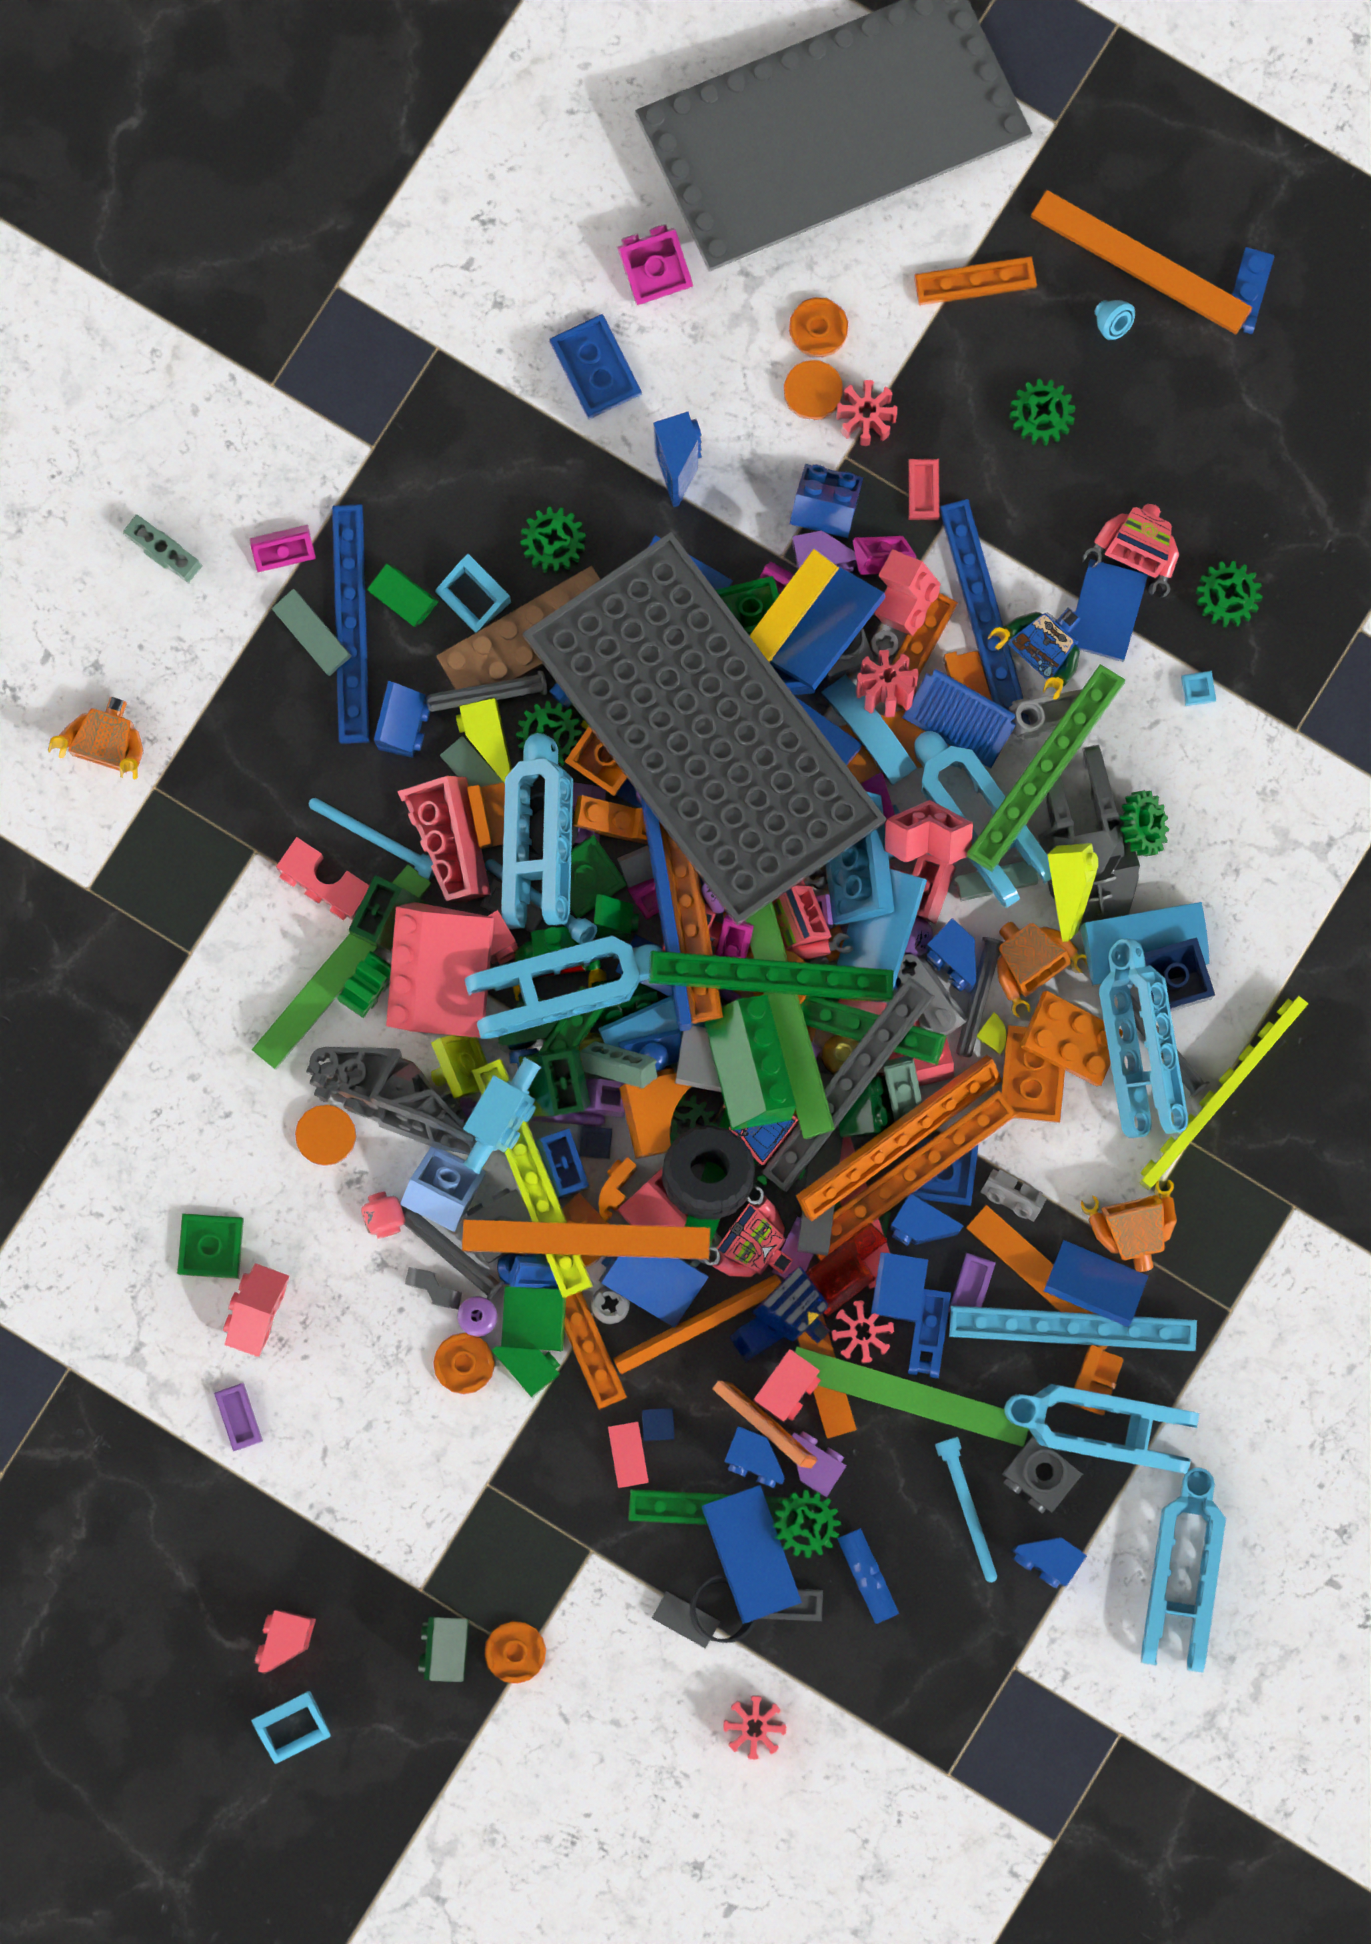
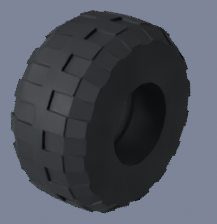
(714, 1146)

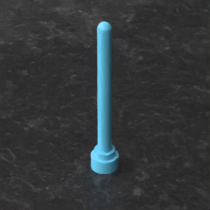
(421, 862)
(580, 929)
(950, 1451)

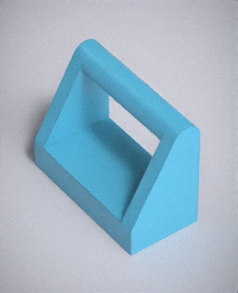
(485, 582)
(305, 1700)

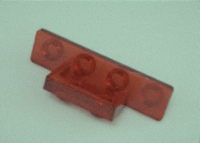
(845, 1270)

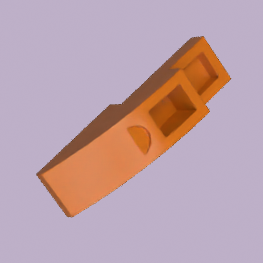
(610, 819)

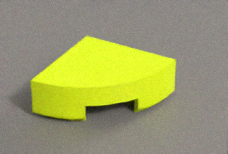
(993, 1034)

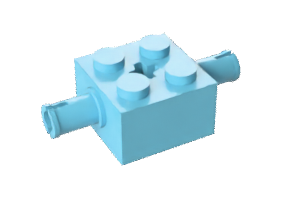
(500, 1115)

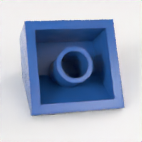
(401, 720)
(922, 1223)

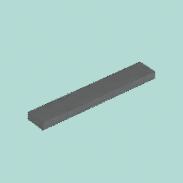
(816, 1235)

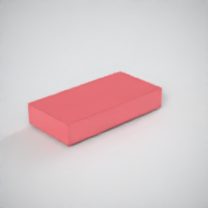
(923, 489)
(628, 1454)

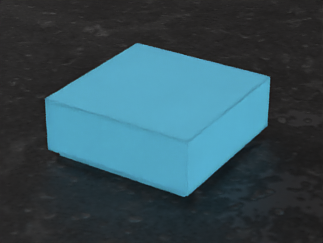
(1198, 688)

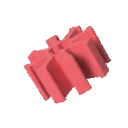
(857, 406)
(886, 683)
(851, 1333)
(764, 1727)

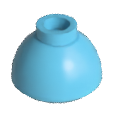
(1114, 318)

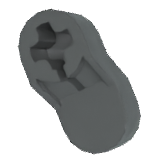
(439, 1295)

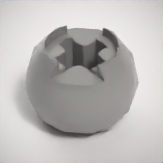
(606, 1316)

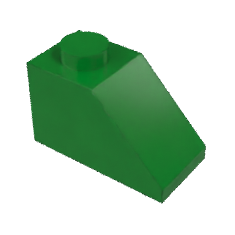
(615, 918)
(529, 1367)

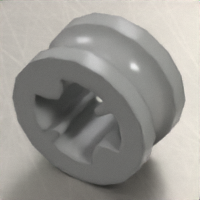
(880, 637)

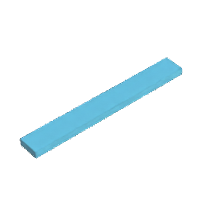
(1071, 1328)

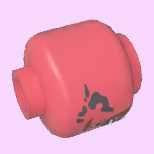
(383, 1215)

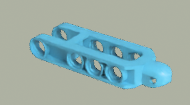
(935, 756)
(557, 841)
(535, 1013)
(1132, 1081)
(1031, 1413)
(1194, 1499)

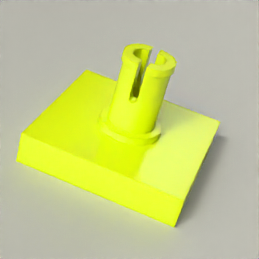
(457, 1060)

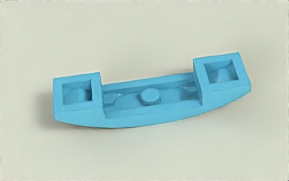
(870, 730)

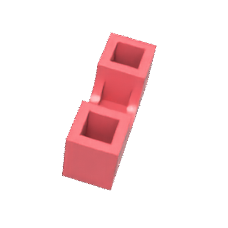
(300, 867)

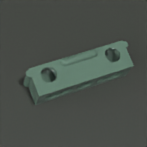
(162, 558)
(973, 886)
(619, 1064)

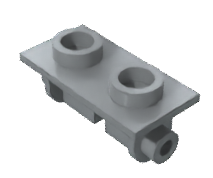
(1000, 1190)

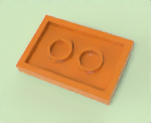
(1069, 1038)
(1029, 1082)

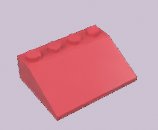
(428, 969)

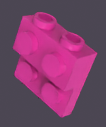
(654, 264)

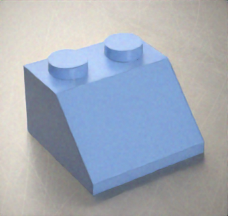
(442, 1188)

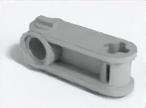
(1043, 713)
(943, 1012)

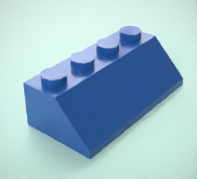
(677, 452)

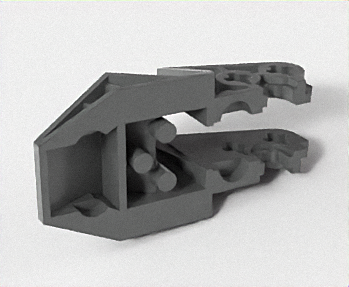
(1117, 865)
(390, 1092)

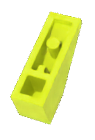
(485, 730)
(1072, 875)

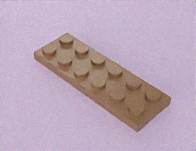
(500, 649)

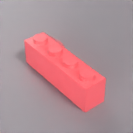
(449, 836)

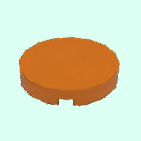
(818, 327)
(813, 390)
(325, 1135)
(464, 1363)
(515, 1652)

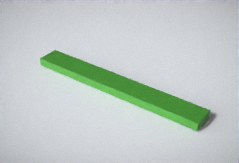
(1045, 768)
(324, 986)
(792, 1032)
(914, 1398)

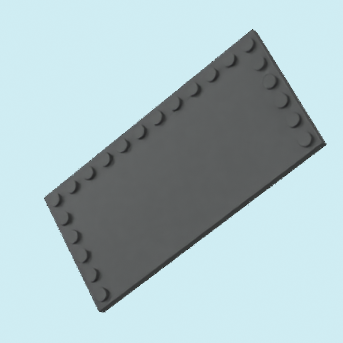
(831, 125)
(704, 728)

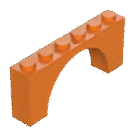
(651, 1112)

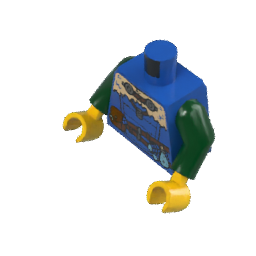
(1044, 645)

